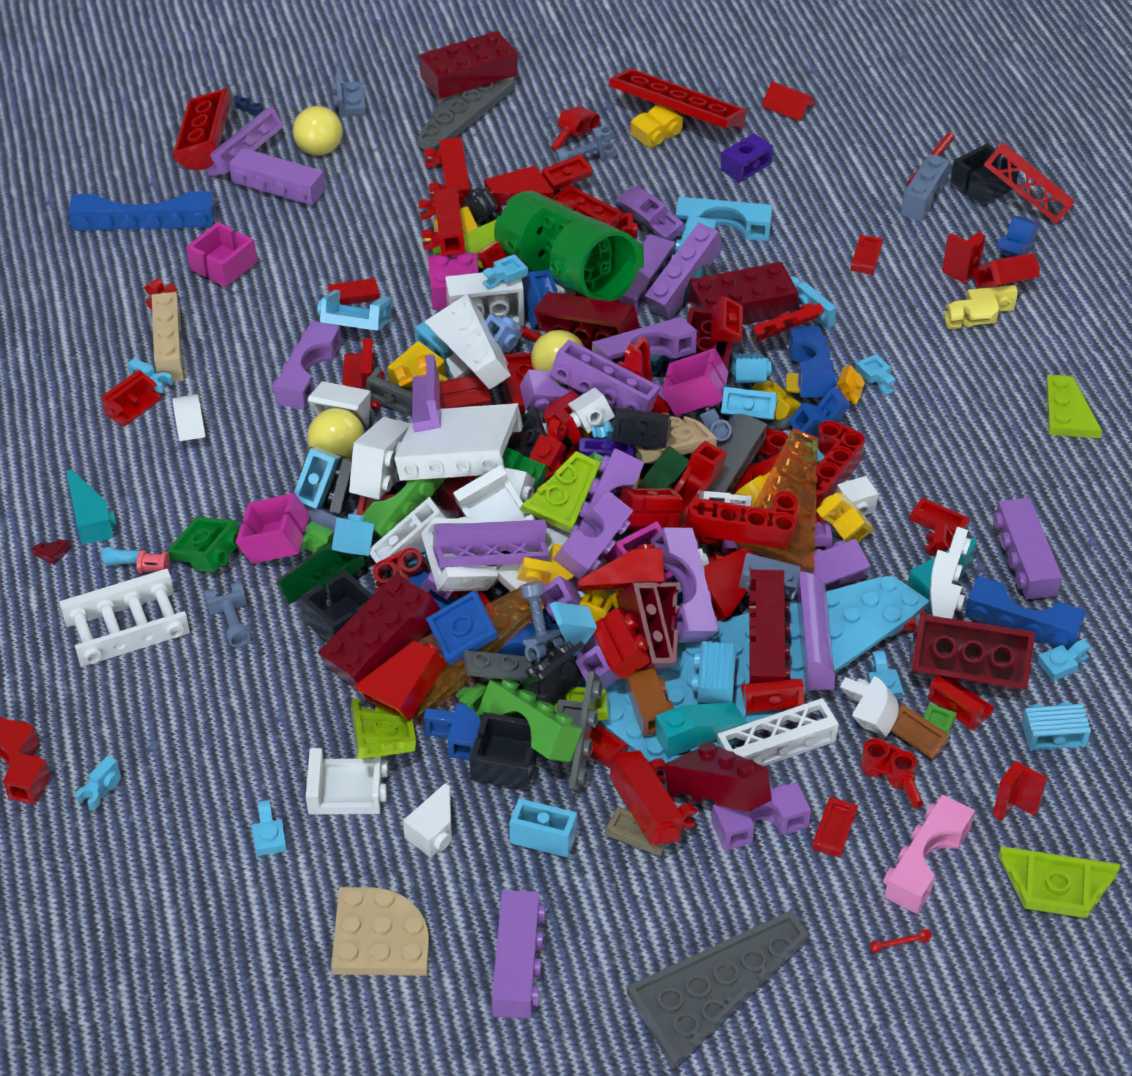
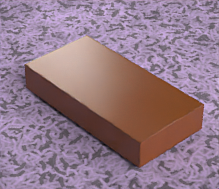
(919, 733)

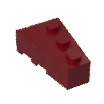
(656, 612)
(719, 776)

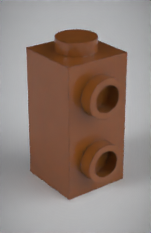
(647, 698)

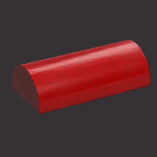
(202, 129)

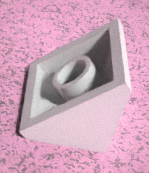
(333, 395)

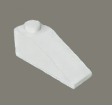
(408, 532)

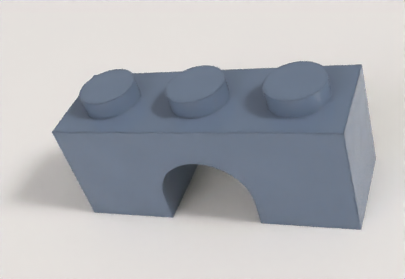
(928, 181)

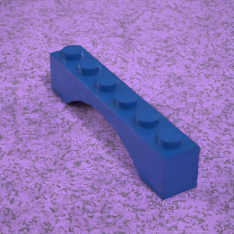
(189, 210)

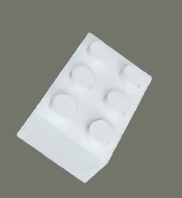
(500, 301)
(374, 458)

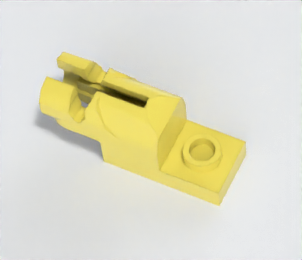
(980, 306)

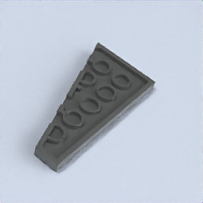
(460, 111)
(702, 991)

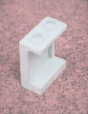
(491, 499)
(457, 578)
(345, 785)

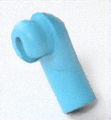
(113, 557)

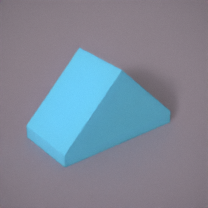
(574, 622)

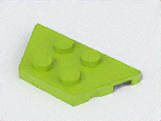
(380, 732)
(1057, 881)

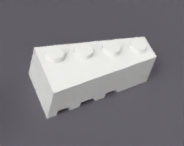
(469, 338)

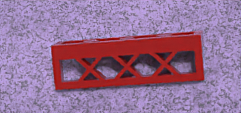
(1034, 174)

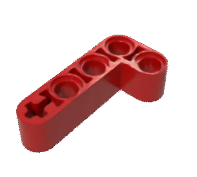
(843, 454)
(746, 523)

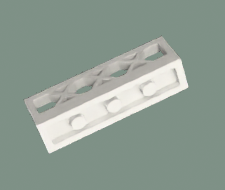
(783, 742)

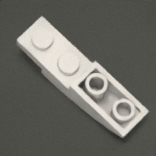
(944, 595)

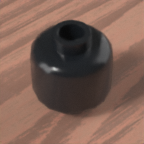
(481, 204)

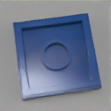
(462, 627)

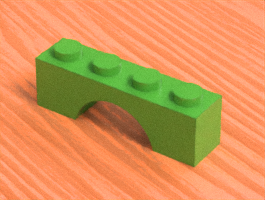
(392, 511)
(551, 732)

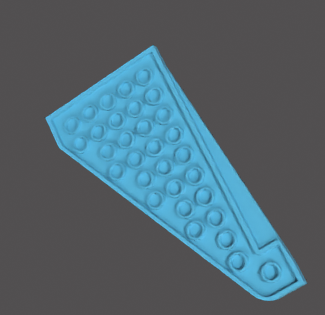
(858, 621)

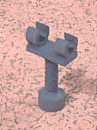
(604, 151)
(719, 428)
(532, 592)
(237, 634)

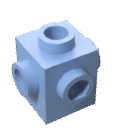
(504, 331)

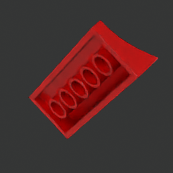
(679, 98)

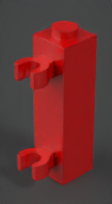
(453, 167)
(449, 222)
(647, 798)

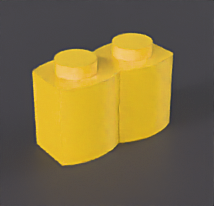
(656, 125)

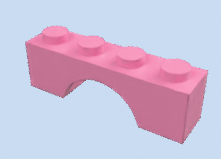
(944, 827)

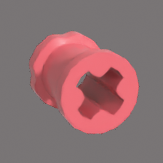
(145, 558)

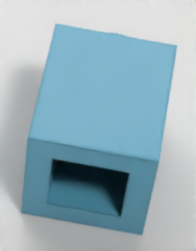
(353, 535)

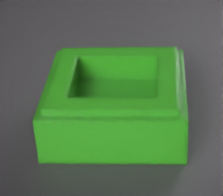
(940, 717)

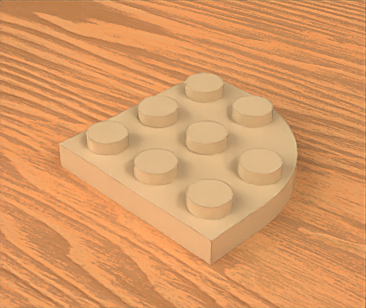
(683, 437)
(378, 934)

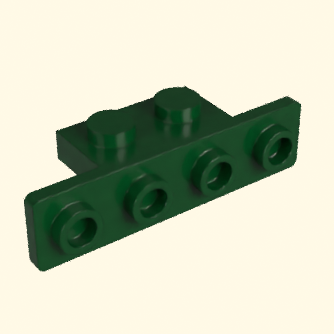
(664, 471)
(317, 570)

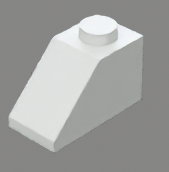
(430, 823)

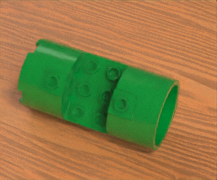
(575, 248)

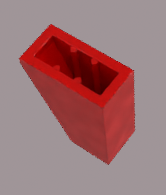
(512, 183)
(1006, 271)
(723, 582)
(403, 679)

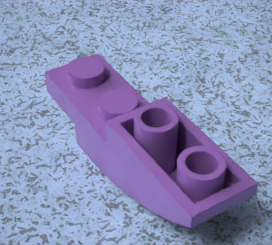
(650, 212)

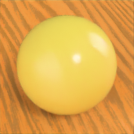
(317, 131)
(546, 348)
(335, 431)

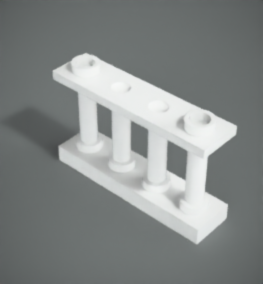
(117, 598)

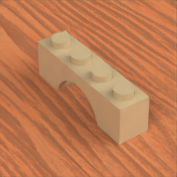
(166, 335)

